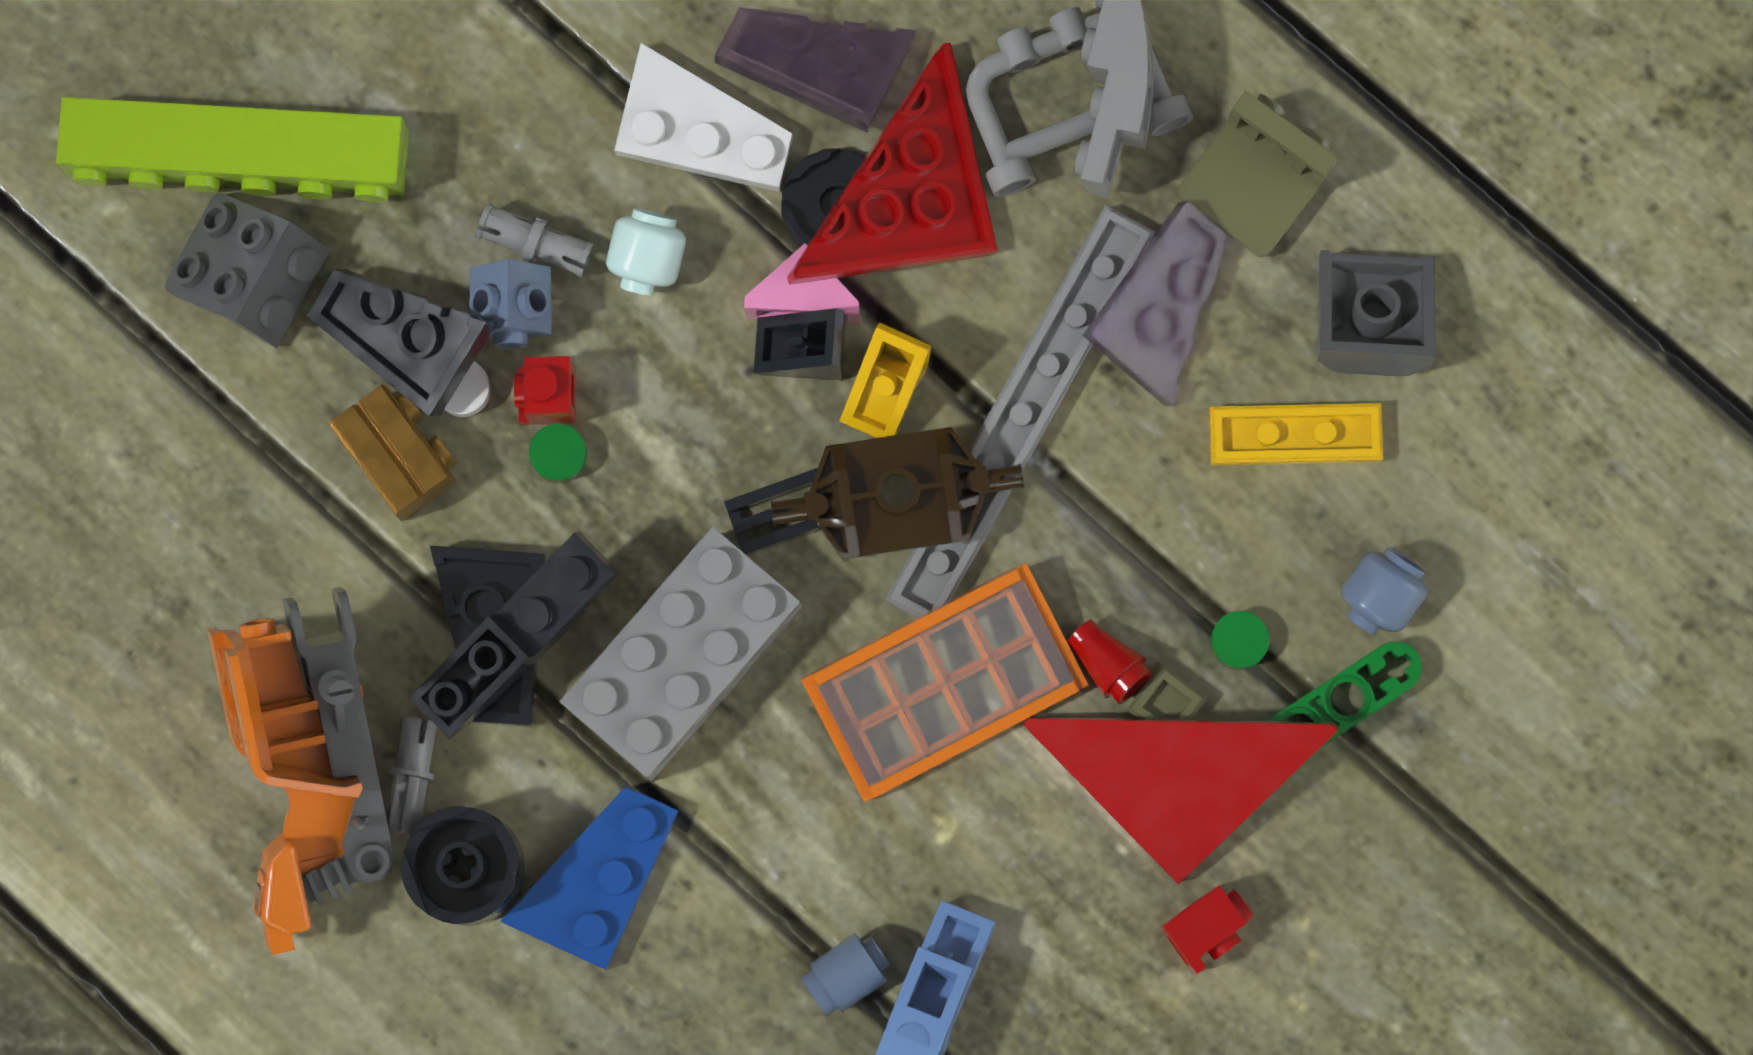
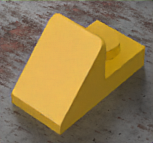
(886, 382)

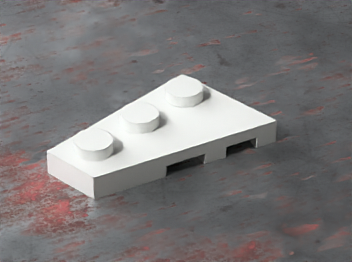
(697, 128)

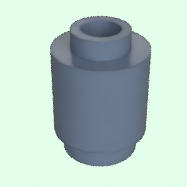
(846, 974)

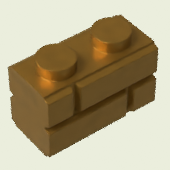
(394, 452)

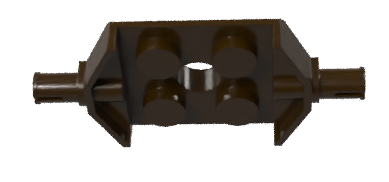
(858, 522)

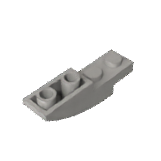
(1122, 59)

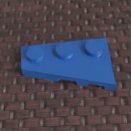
(598, 880)

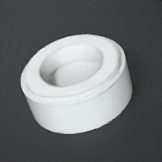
(471, 393)

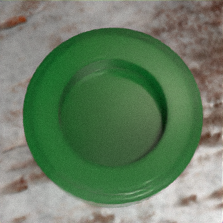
(558, 453)
(1239, 640)

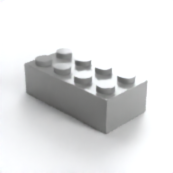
(682, 654)

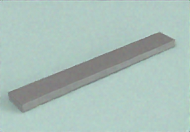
(1028, 400)

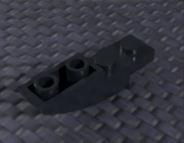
(515, 636)

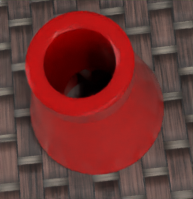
(1111, 663)

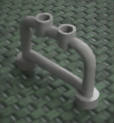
(1020, 52)

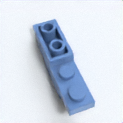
(937, 983)

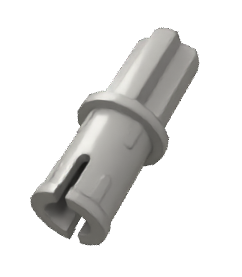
(411, 774)

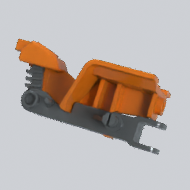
(314, 748)

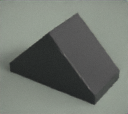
(801, 345)

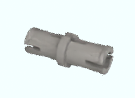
(534, 239)

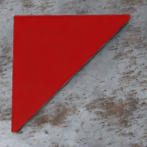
(913, 194)
(1179, 780)

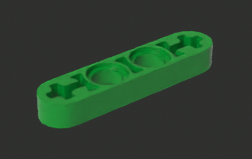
(1317, 703)

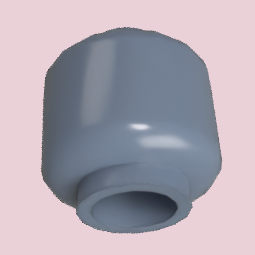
(1384, 591)

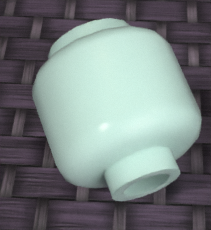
(646, 251)

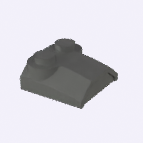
(1376, 314)

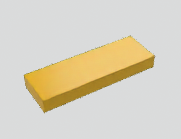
(1295, 434)

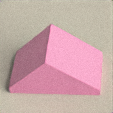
(776, 297)

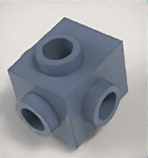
(515, 297)

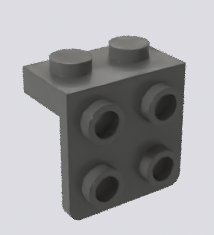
(247, 267)

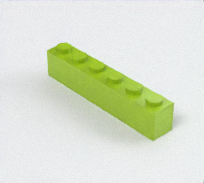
(232, 148)

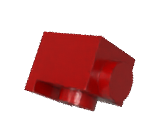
(546, 391)
(1207, 927)

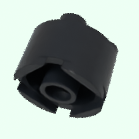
(434, 850)

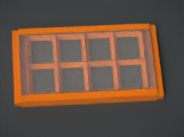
(944, 682)

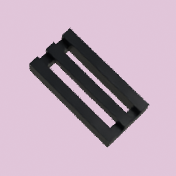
(763, 495)

